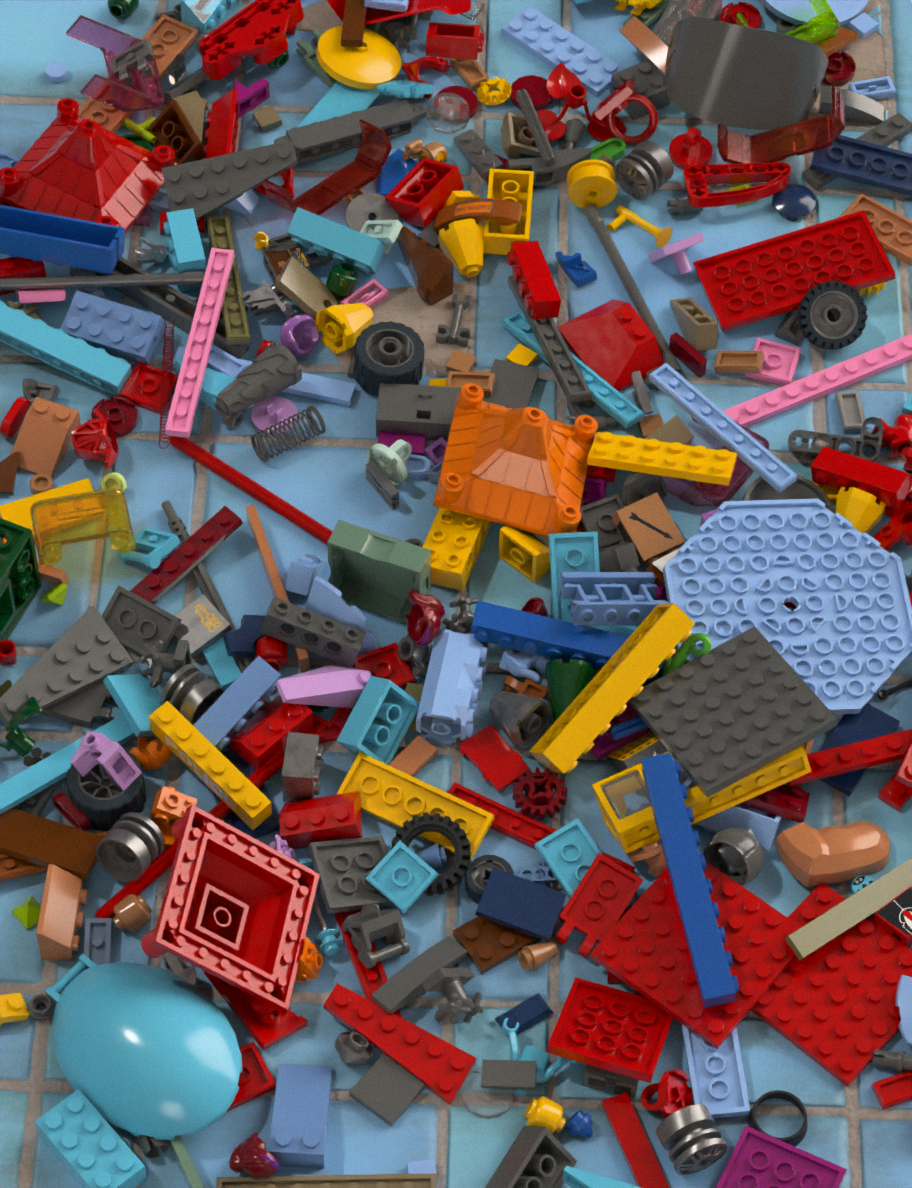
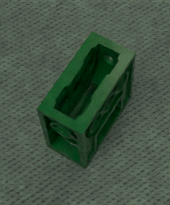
(18, 575)

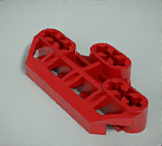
(254, 31)

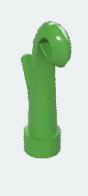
(684, 650)

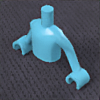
(532, 1054)

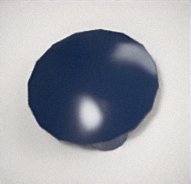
(794, 201)

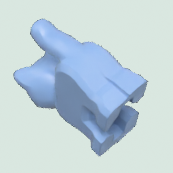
(520, 663)

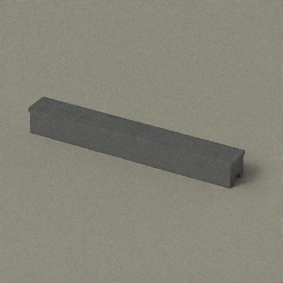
(170, 304)

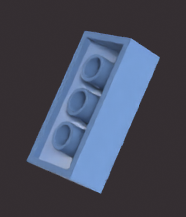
(238, 702)

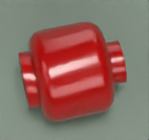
(272, 651)

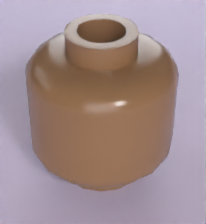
(132, 913)

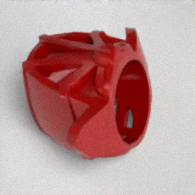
(93, 443)

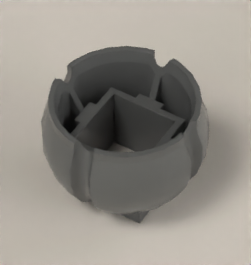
(727, 851)

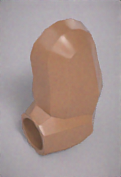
(833, 852)

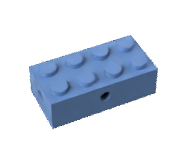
(114, 327)

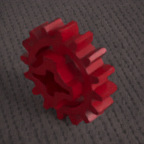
(539, 793)

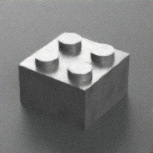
(302, 767)

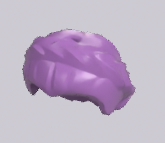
(299, 335)

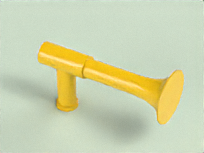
(661, 235)

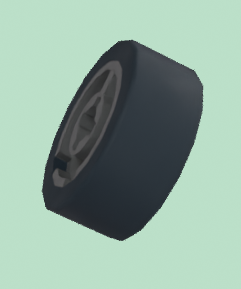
(479, 871)

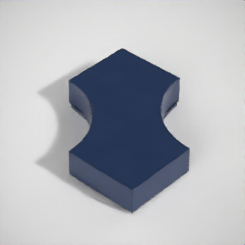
(241, 641)

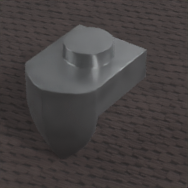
(34, 389)

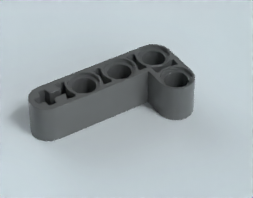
(835, 441)

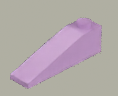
(324, 686)

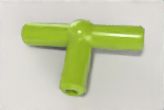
(141, 129)

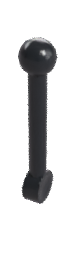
(883, 694)

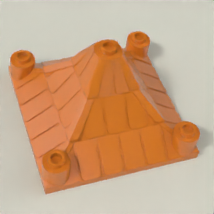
(514, 465)

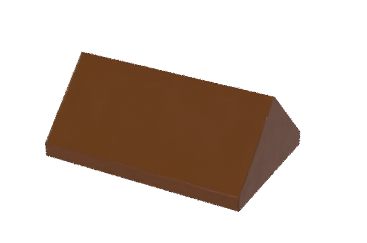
(176, 132)

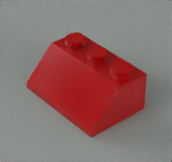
(424, 191)
(269, 731)
(321, 819)

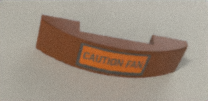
(483, 209)

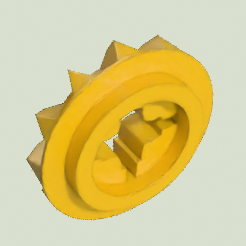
(494, 97)

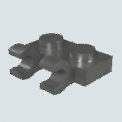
(132, 58)

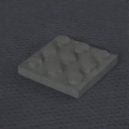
(343, 872)

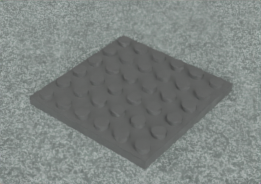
(732, 711)

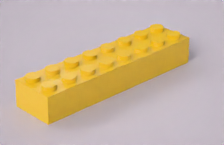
(612, 688)

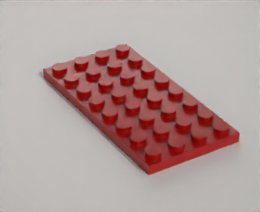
(779, 271)

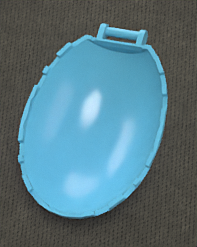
(144, 1047)

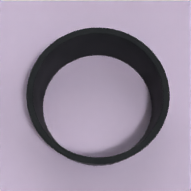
(793, 1140)

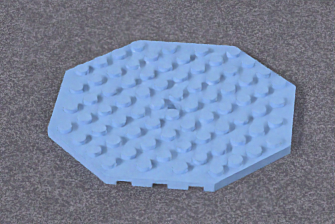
(846, 590)

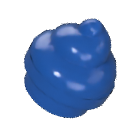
(580, 1124)

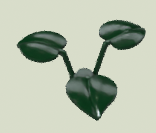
(16, 737)

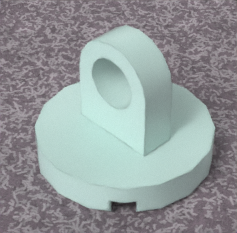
(391, 459)

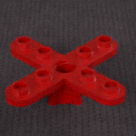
(898, 528)

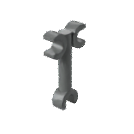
(410, 29)
(453, 333)

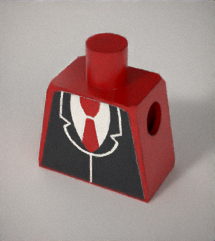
(897, 917)

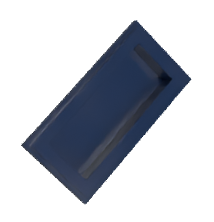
(526, 1013)

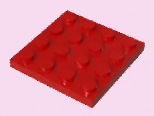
(610, 1030)

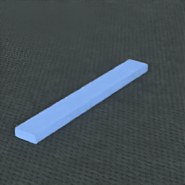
(310, 386)
(723, 427)

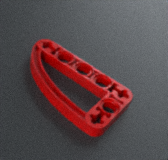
(697, 177)

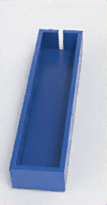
(60, 239)

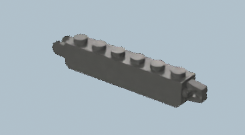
(345, 131)

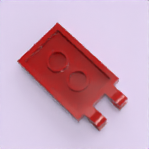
(598, 902)

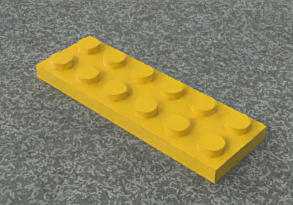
(662, 458)
(399, 797)

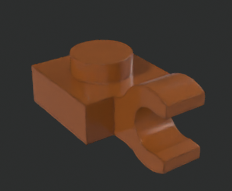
(527, 688)

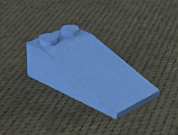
(301, 1115)

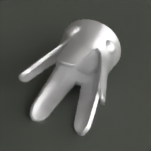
(157, 253)

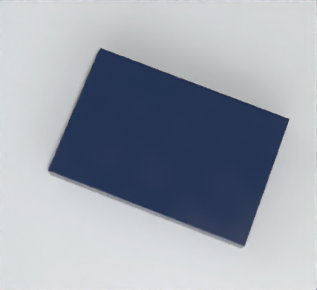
(520, 904)

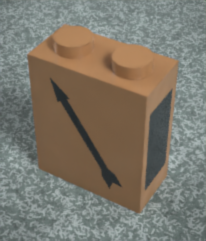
(649, 527)

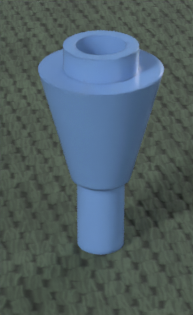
(434, 856)

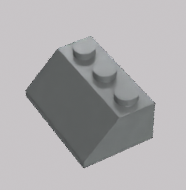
(533, 1161)

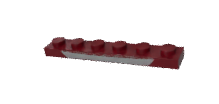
(188, 555)

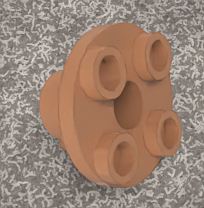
(653, 856)

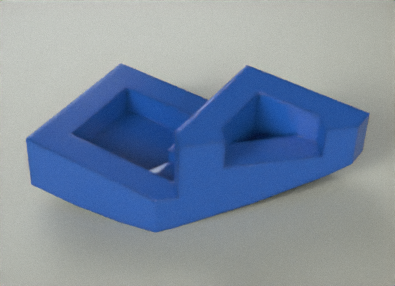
(577, 270)

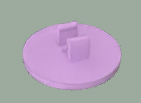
(272, 411)

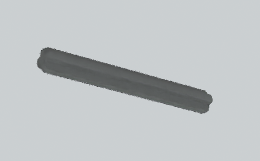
(535, 127)

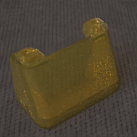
(81, 519)

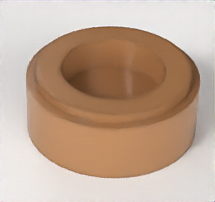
(41, 483)

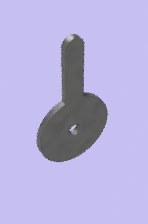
(358, 213)

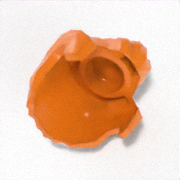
(152, 754)

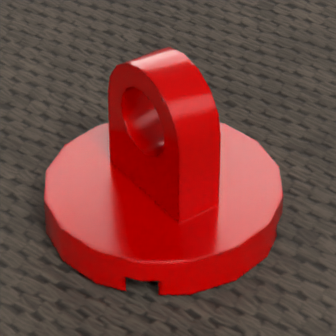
(690, 149)
(672, 1093)

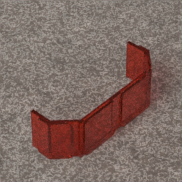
(784, 141)
(363, 170)

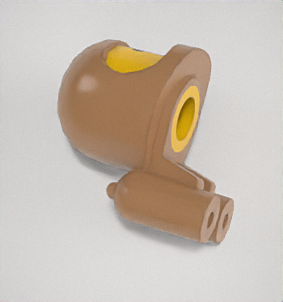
(433, 151)

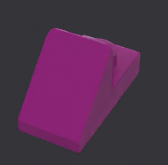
(253, 96)

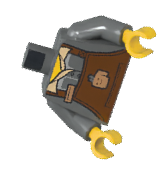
(277, 254)

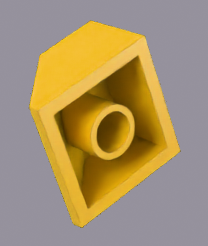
(524, 553)

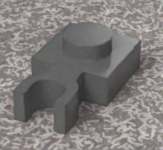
(393, 33)

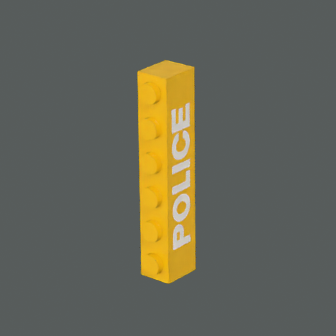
(210, 765)

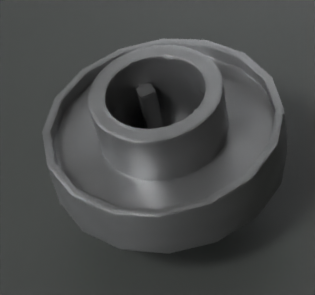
(353, 1048)

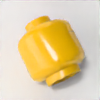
(546, 1114)

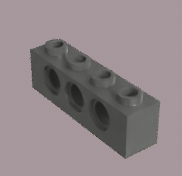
(312, 632)

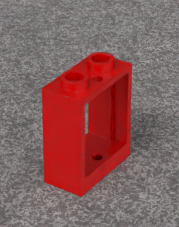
(454, 40)

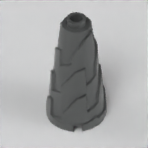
(264, 377)

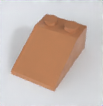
(45, 436)

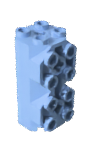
(452, 687)

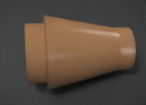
(535, 955)

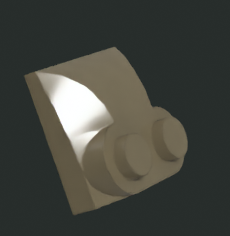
(516, 137)

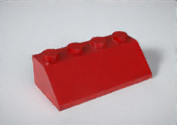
(223, 126)

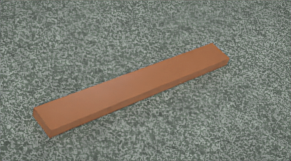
(272, 574)

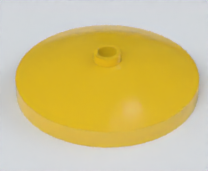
(358, 66)

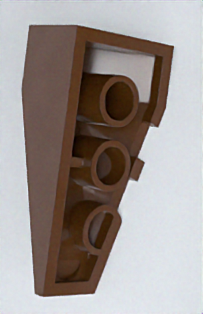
(428, 267)

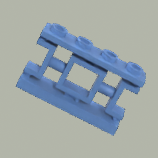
(593, 589)

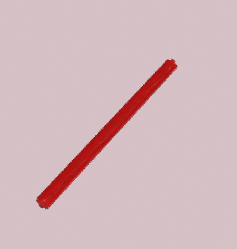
(252, 488)
(166, 859)

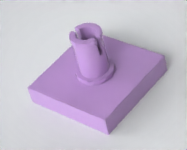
(677, 251)

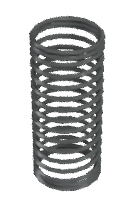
(311, 421)

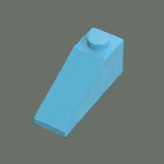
(212, 384)

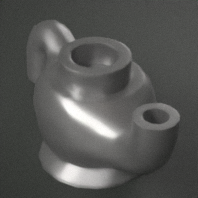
(413, 654)

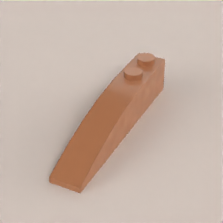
(646, 43)

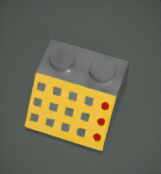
(632, 753)

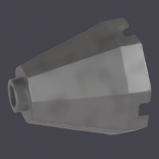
(521, 717)

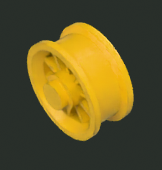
(591, 183)

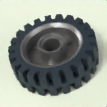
(849, 310)

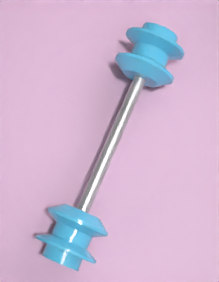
(327, 937)

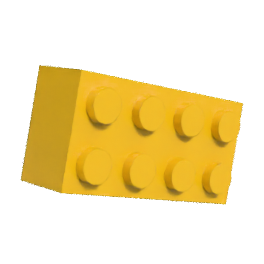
(511, 186)

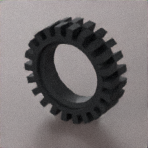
(454, 833)

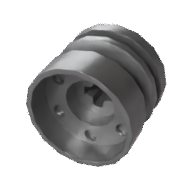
(643, 170)
(191, 692)
(130, 847)
(691, 1139)

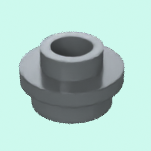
(41, 1000)

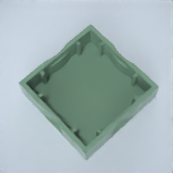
(377, 570)

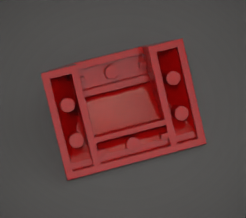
(613, 342)

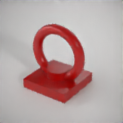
(617, 102)

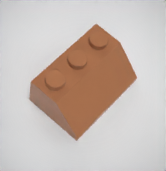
(60, 914)

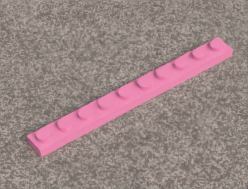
(199, 343)
(822, 383)

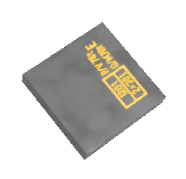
(201, 625)

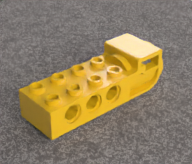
(454, 547)

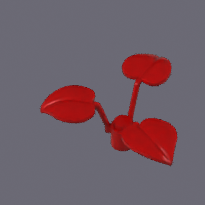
(566, 85)

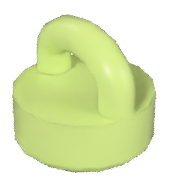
(114, 480)

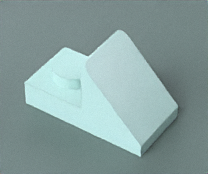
(383, 230)

